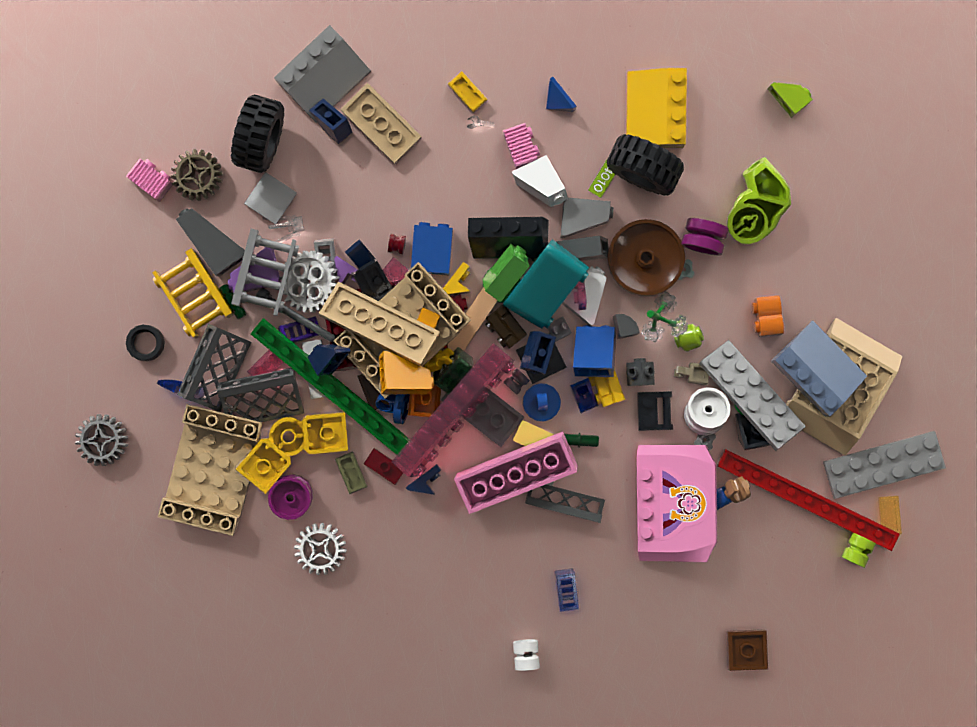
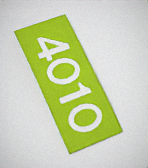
(601, 181)

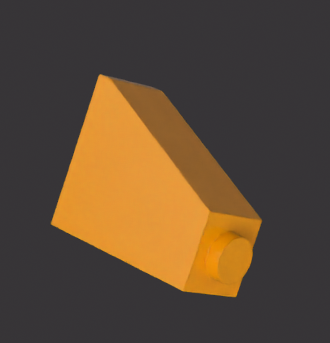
(403, 376)

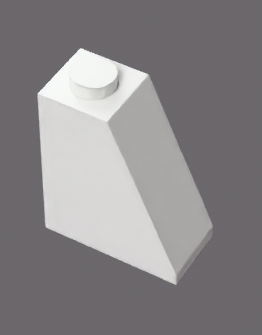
(541, 181)
(594, 288)

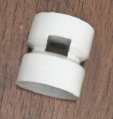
(527, 661)

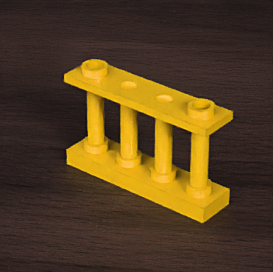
(212, 292)

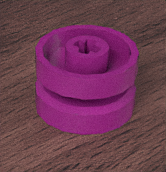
(704, 236)
(298, 488)

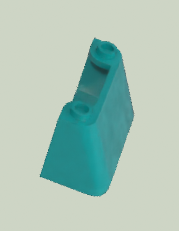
(546, 285)

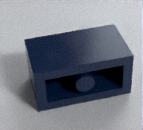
(537, 352)

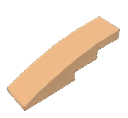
(477, 313)

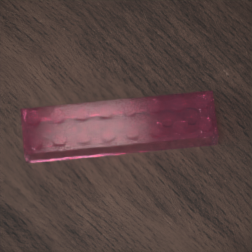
(453, 411)

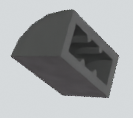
(625, 326)

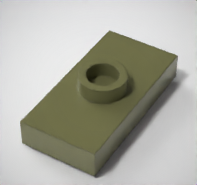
(351, 472)

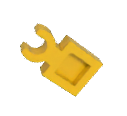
(439, 359)

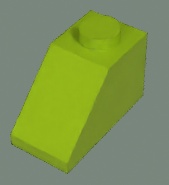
(790, 96)

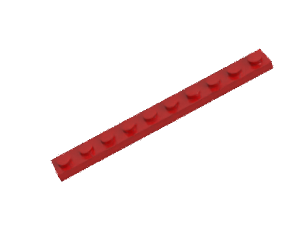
(808, 500)

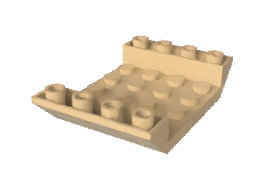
(408, 297)
(850, 420)
(204, 479)

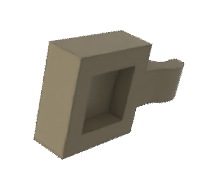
(695, 373)

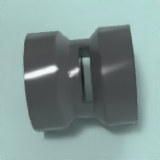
(520, 378)

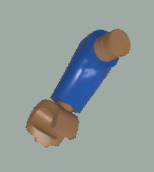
(733, 491)

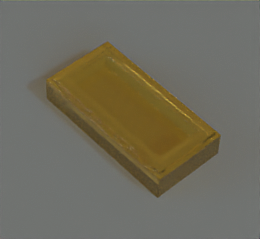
(890, 512)

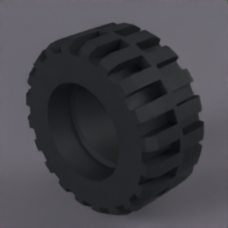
(257, 133)
(645, 164)

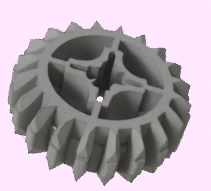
(102, 448)

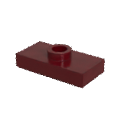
(383, 466)

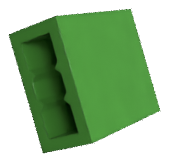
(506, 272)

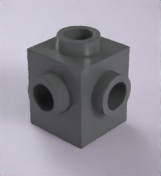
(640, 373)

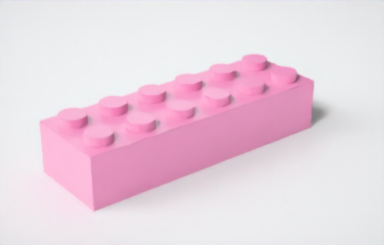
(516, 472)

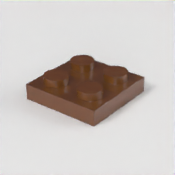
(747, 650)

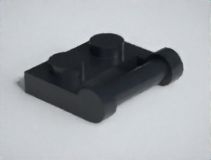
(649, 413)

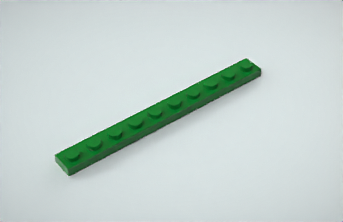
(330, 387)

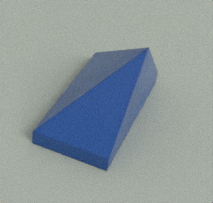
(558, 98)

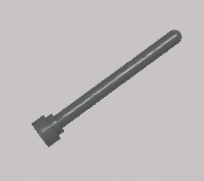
(263, 293)

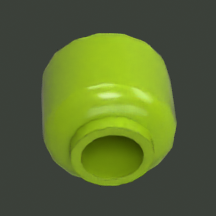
(690, 339)

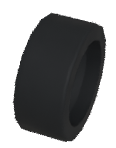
(145, 328)

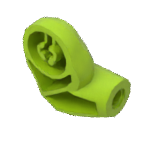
(761, 205)

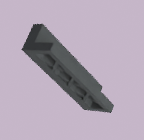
(558, 507)

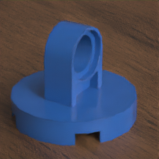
(541, 402)
(397, 406)

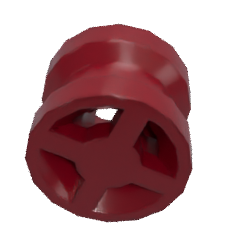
(396, 243)

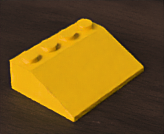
(657, 106)

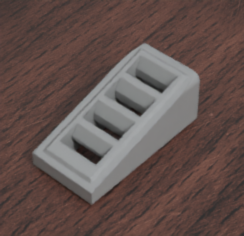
(325, 242)

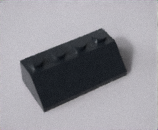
(493, 235)

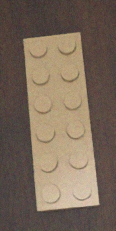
(379, 324)

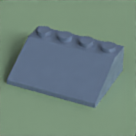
(819, 369)

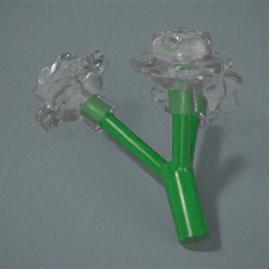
(653, 330)

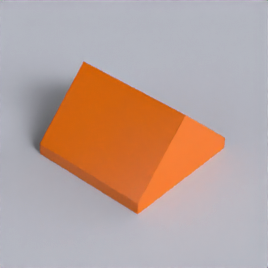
(424, 404)

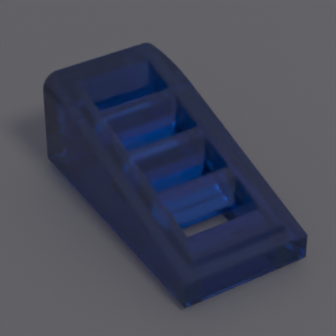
(562, 574)

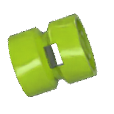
(858, 550)

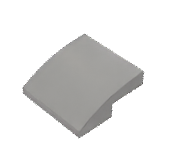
(270, 198)

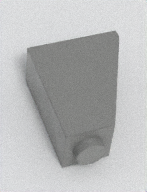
(584, 215)

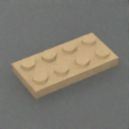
(381, 123)

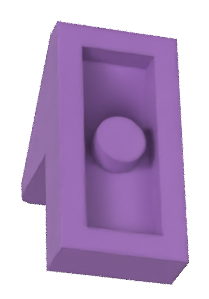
(344, 270)

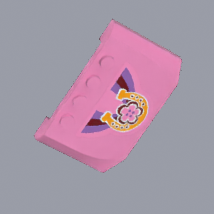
(676, 503)

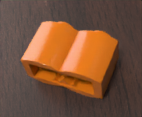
(768, 315)

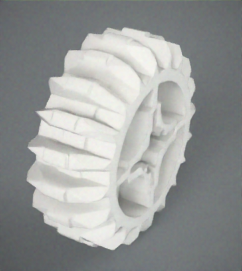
(327, 554)

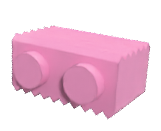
(520, 145)
(149, 179)

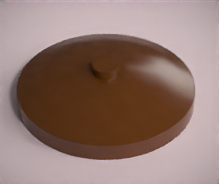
(646, 257)

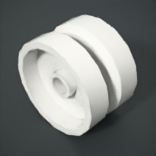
(707, 411)

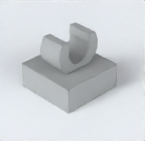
(559, 329)

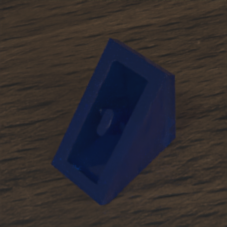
(583, 395)

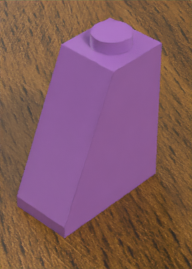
(258, 271)

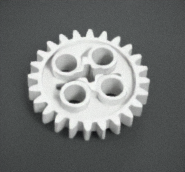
(324, 283)

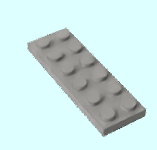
(752, 395)
(884, 464)

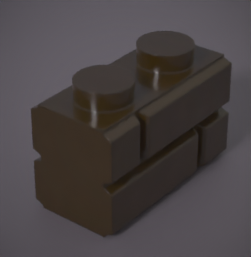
(506, 327)

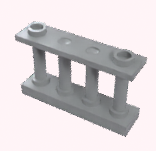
(245, 277)

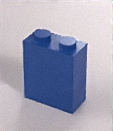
(432, 247)
(594, 351)

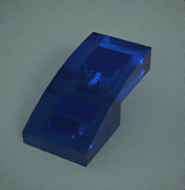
(173, 385)

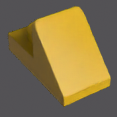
(453, 286)

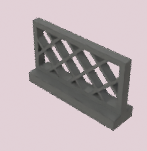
(203, 358)
(261, 382)

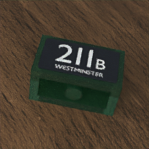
(450, 375)

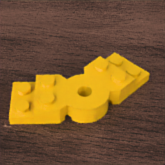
(272, 455)

